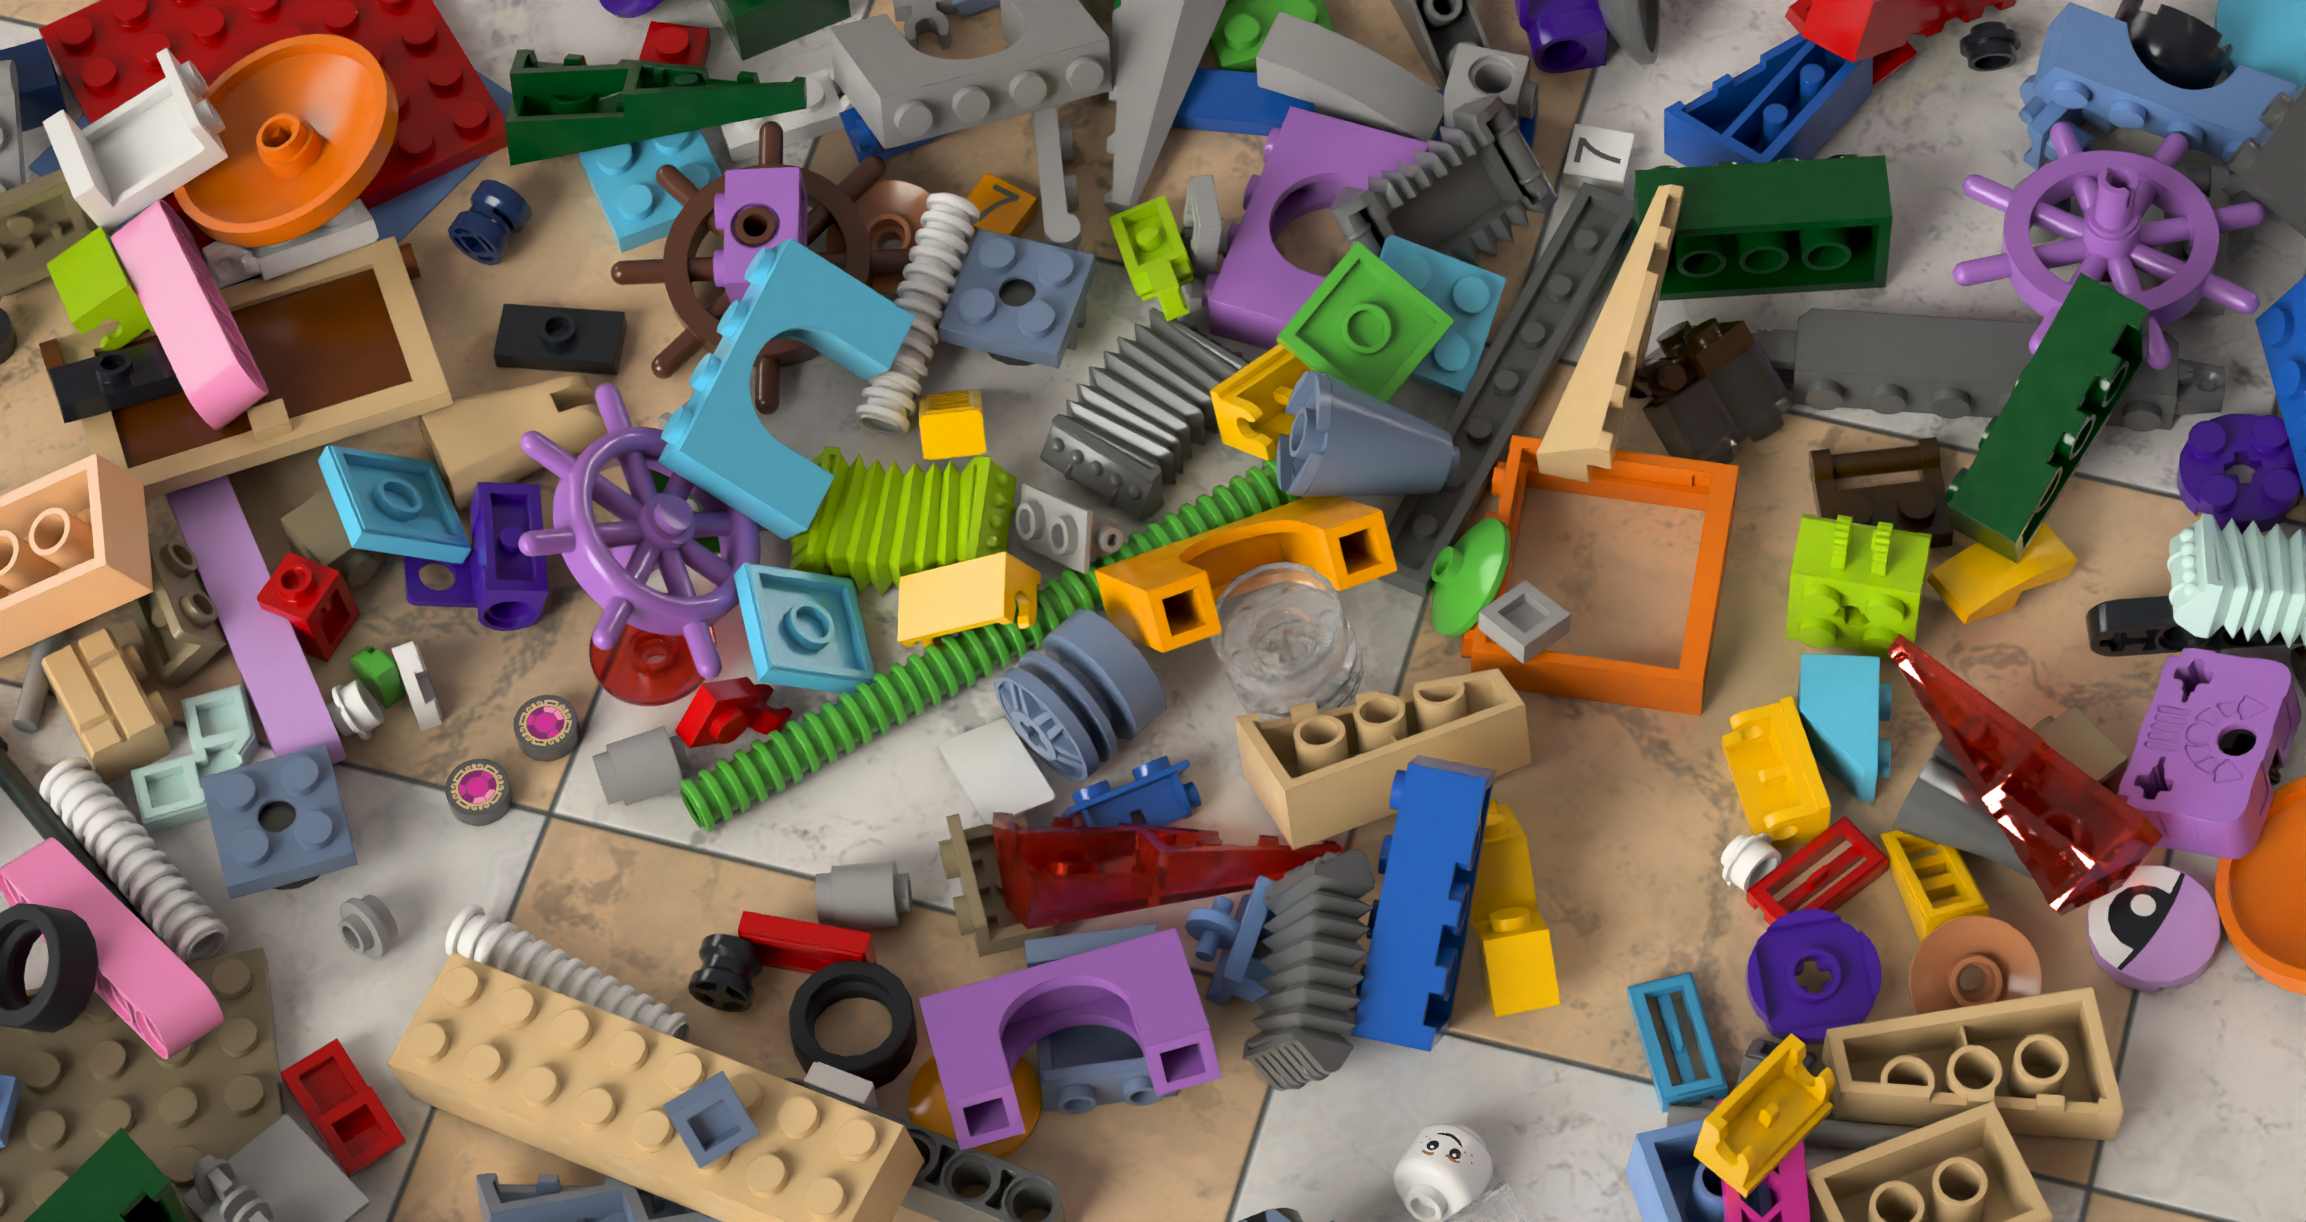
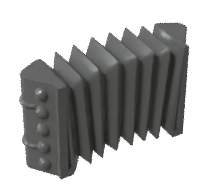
(1457, 193)
(1141, 414)
(1311, 969)

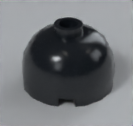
(2175, 45)

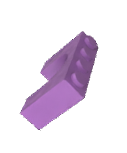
(1302, 172)
(1128, 986)

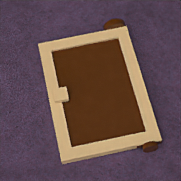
(338, 359)

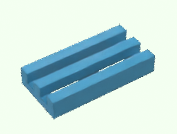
(1690, 1089)

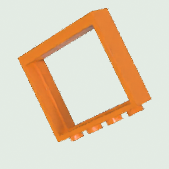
(1638, 479)

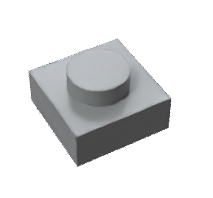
(1524, 621)

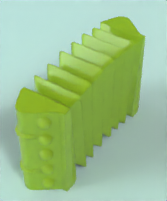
(901, 524)

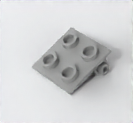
(274, 1180)

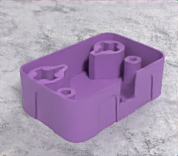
(2180, 775)

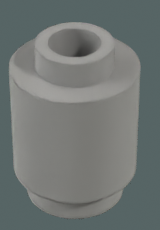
(642, 766)
(863, 896)

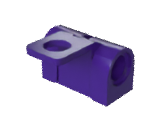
(1564, 33)
(495, 575)

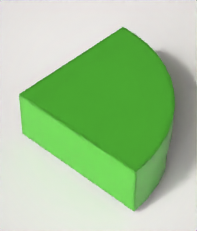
(379, 674)

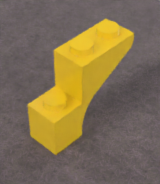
(1506, 922)

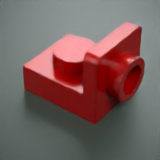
(313, 601)

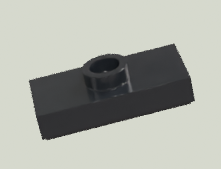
(560, 339)
(113, 381)

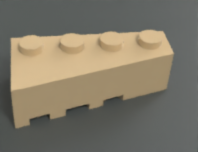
(1339, 764)
(2030, 1055)

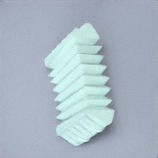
(2238, 580)

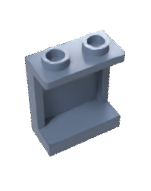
(1090, 1062)

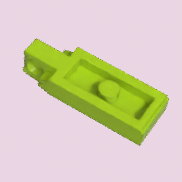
(1154, 254)

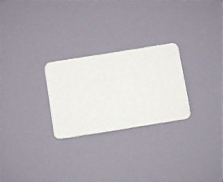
(996, 770)

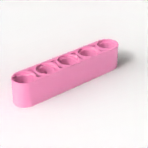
(189, 315)
(135, 968)

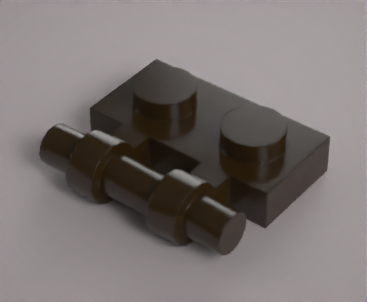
(1689, 354)

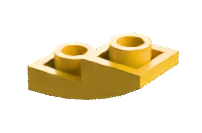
(1986, 583)

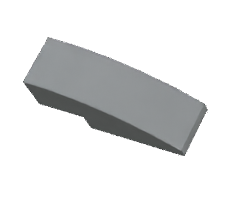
(1346, 80)

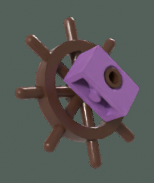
(749, 212)

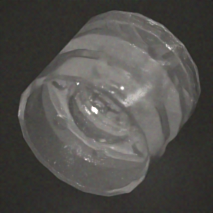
(1287, 641)

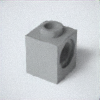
(1487, 71)

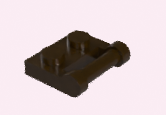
(1907, 506)

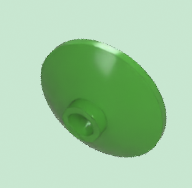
(1469, 576)

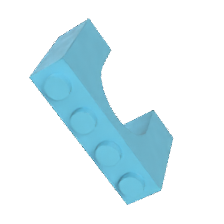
(718, 434)

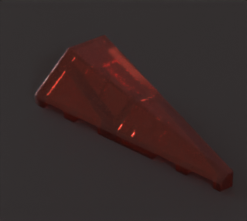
(2058, 818)
(1104, 871)

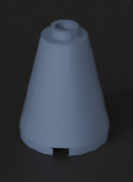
(1358, 445)

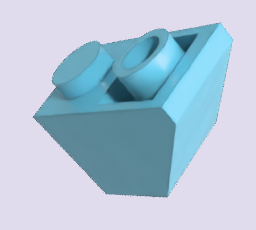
(1841, 717)

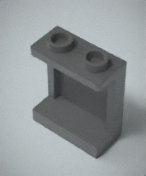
(2275, 162)

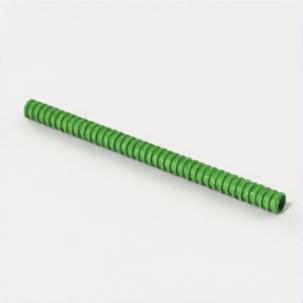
(951, 664)

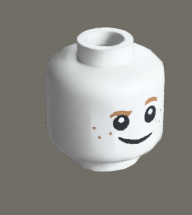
(1442, 1171)

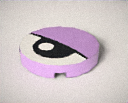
(2154, 930)

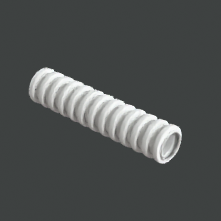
(924, 296)
(133, 860)
(519, 954)

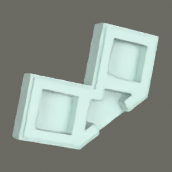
(220, 739)

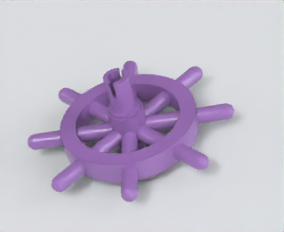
(2110, 240)
(653, 535)

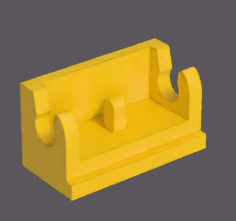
(1254, 402)
(966, 598)
(1776, 774)
(1765, 1117)

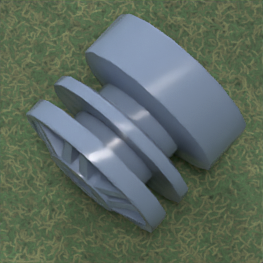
(1080, 695)

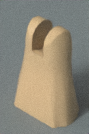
(483, 431)

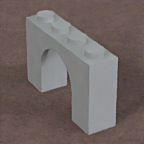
(912, 96)

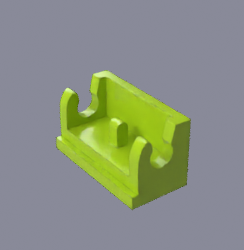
(98, 289)

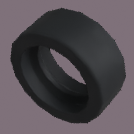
(69, 971)
(850, 981)

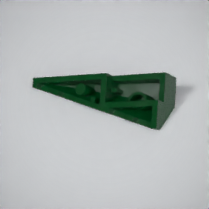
(594, 107)

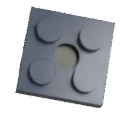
(1019, 299)
(279, 822)

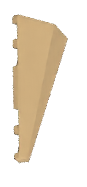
(1596, 398)

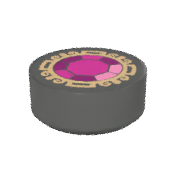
(546, 728)
(479, 792)

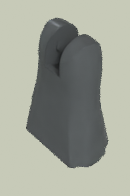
(1952, 814)

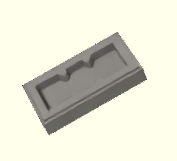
(1202, 231)

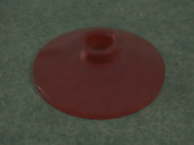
(632, 680)

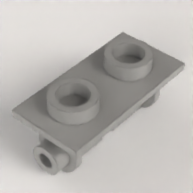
(1064, 529)

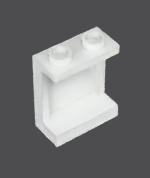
(140, 146)

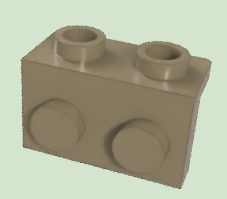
(35, 227)
(178, 617)
(982, 908)

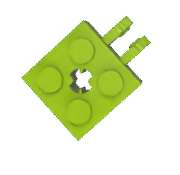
(1856, 584)

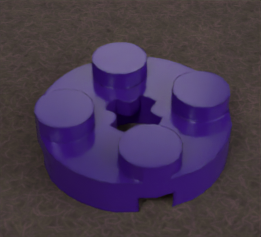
(2247, 441)
(1835, 948)

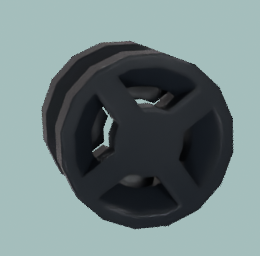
(726, 973)

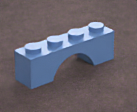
(2094, 68)

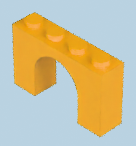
(1172, 591)

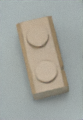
(107, 705)

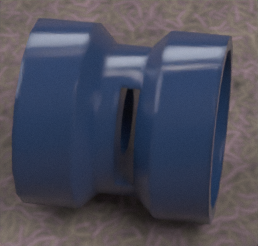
(490, 221)

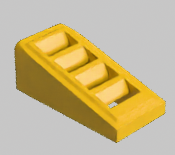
(952, 424)
(1918, 893)

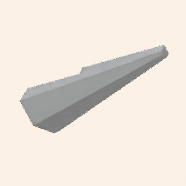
(1152, 65)

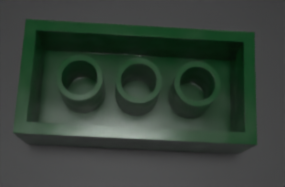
(1774, 226)

